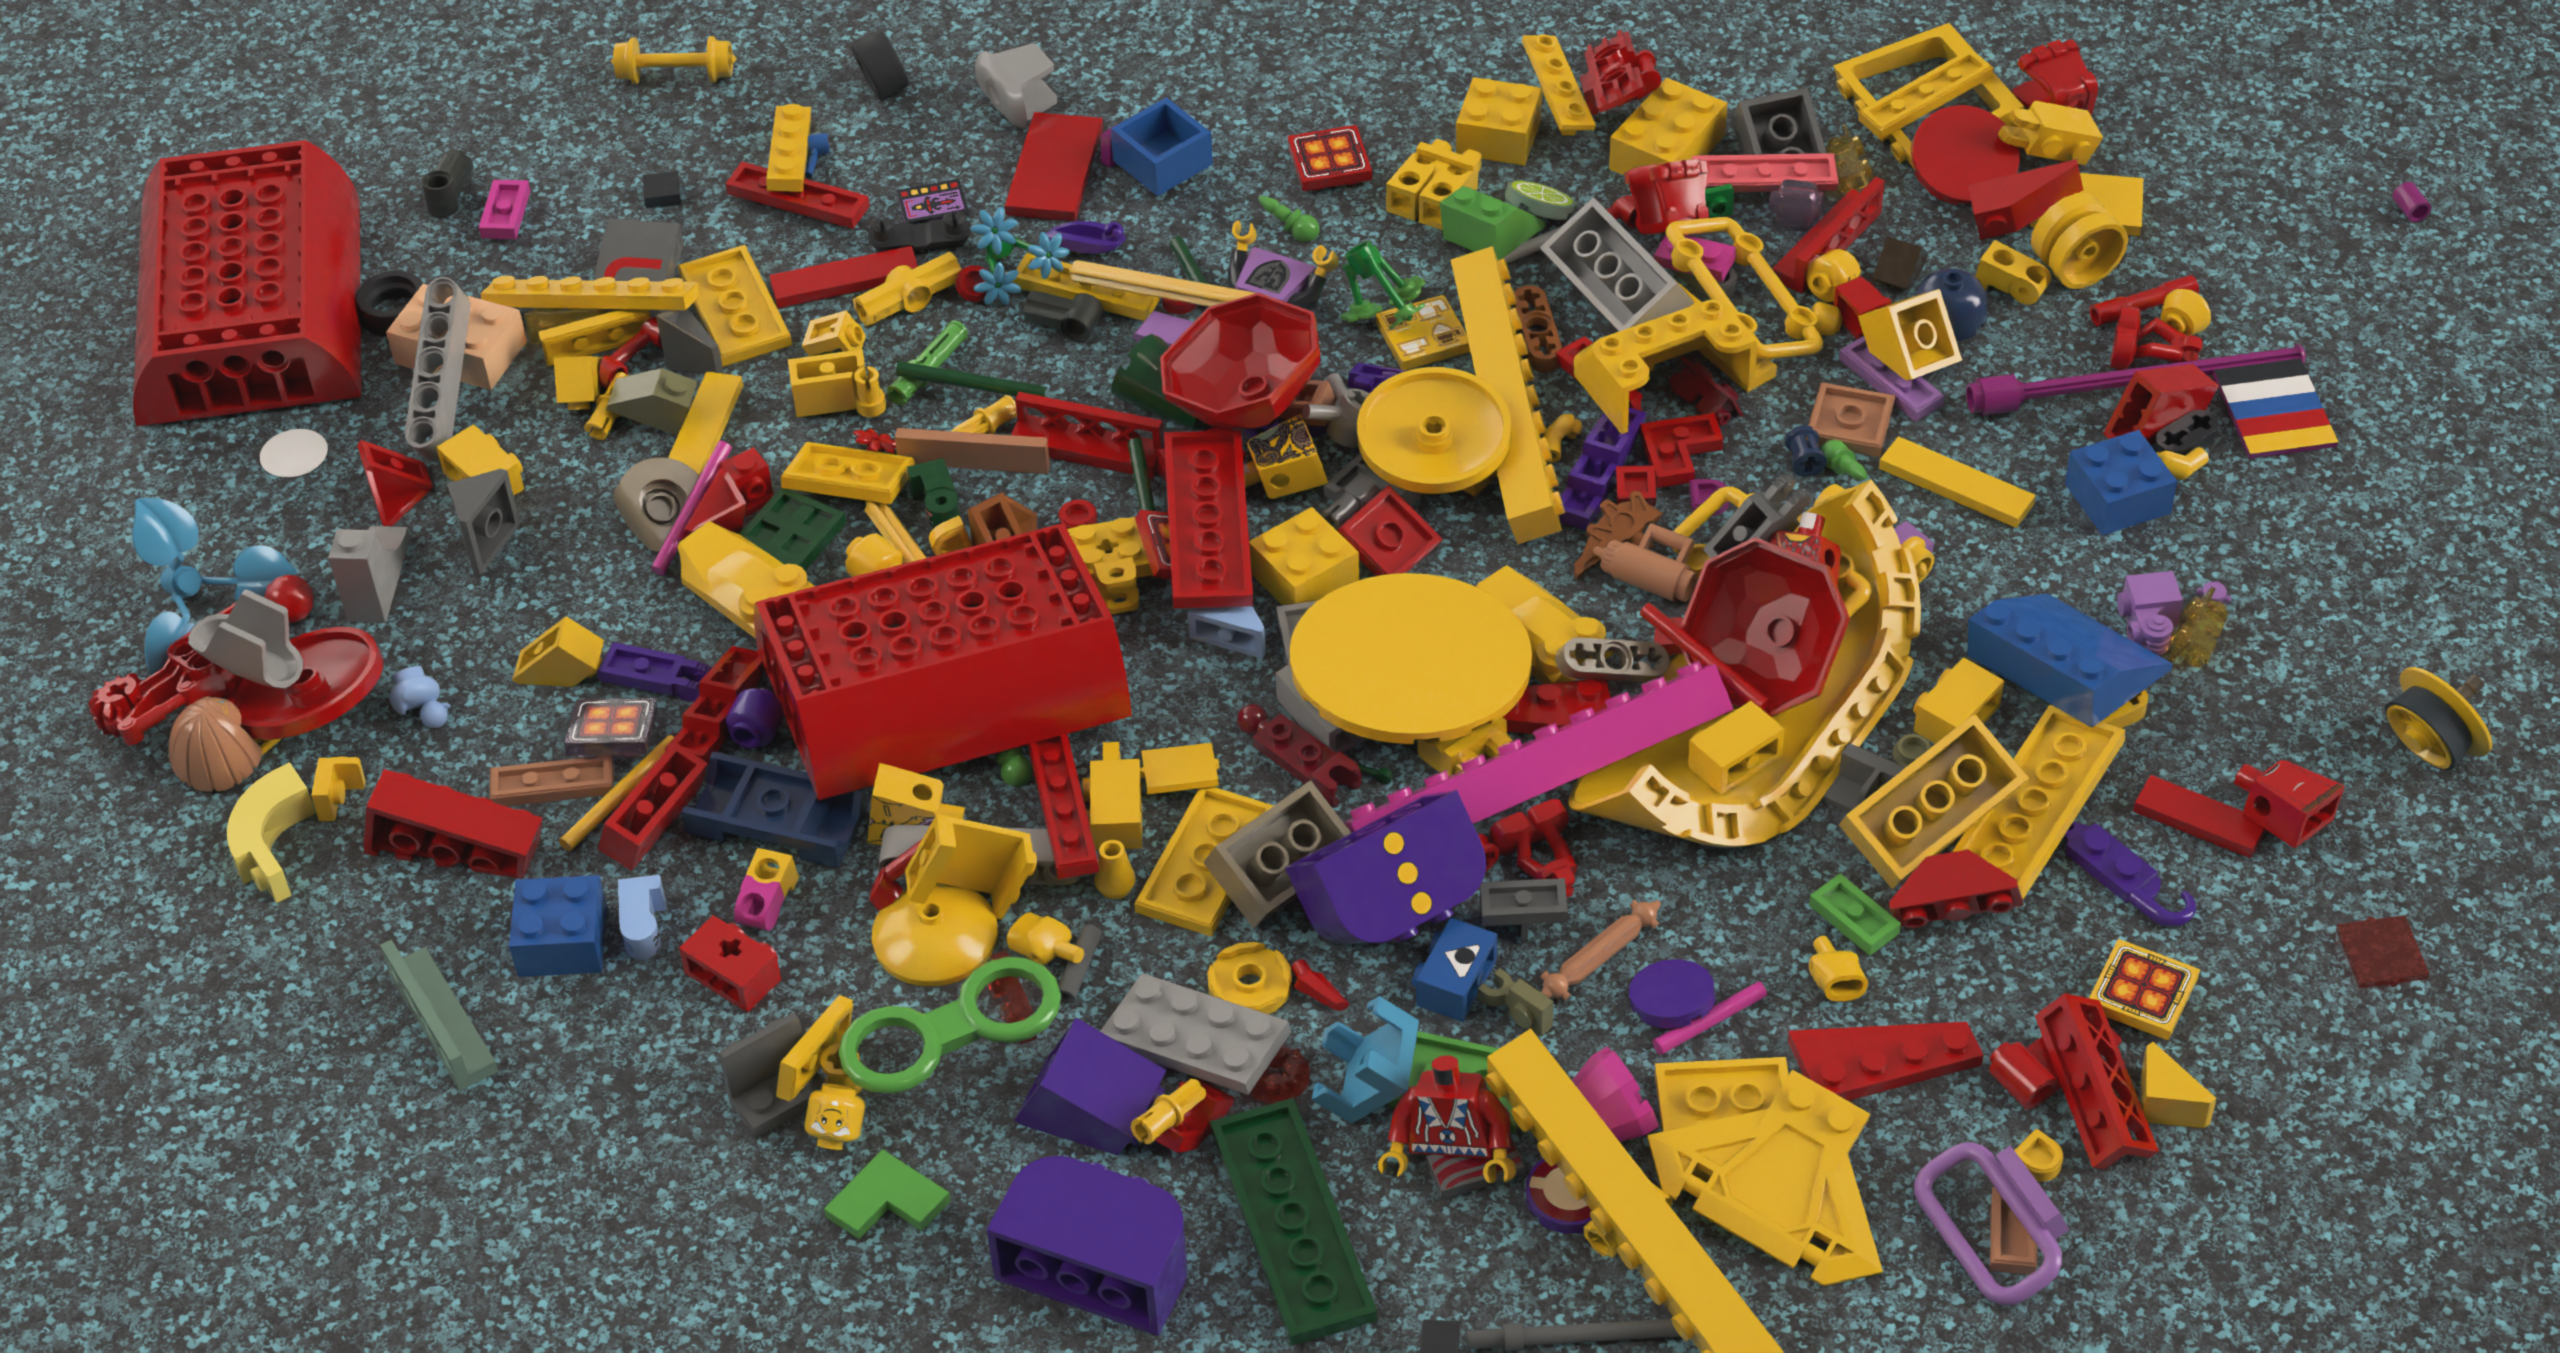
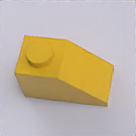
(577, 381)
(560, 656)

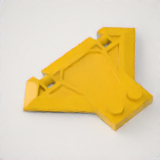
(1779, 1179)

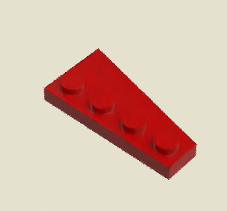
(1882, 1058)

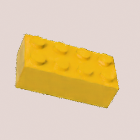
(1933, 801)

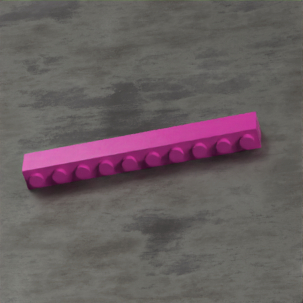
(1574, 749)

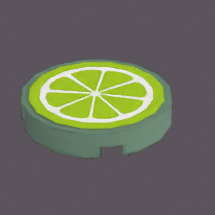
(1540, 199)

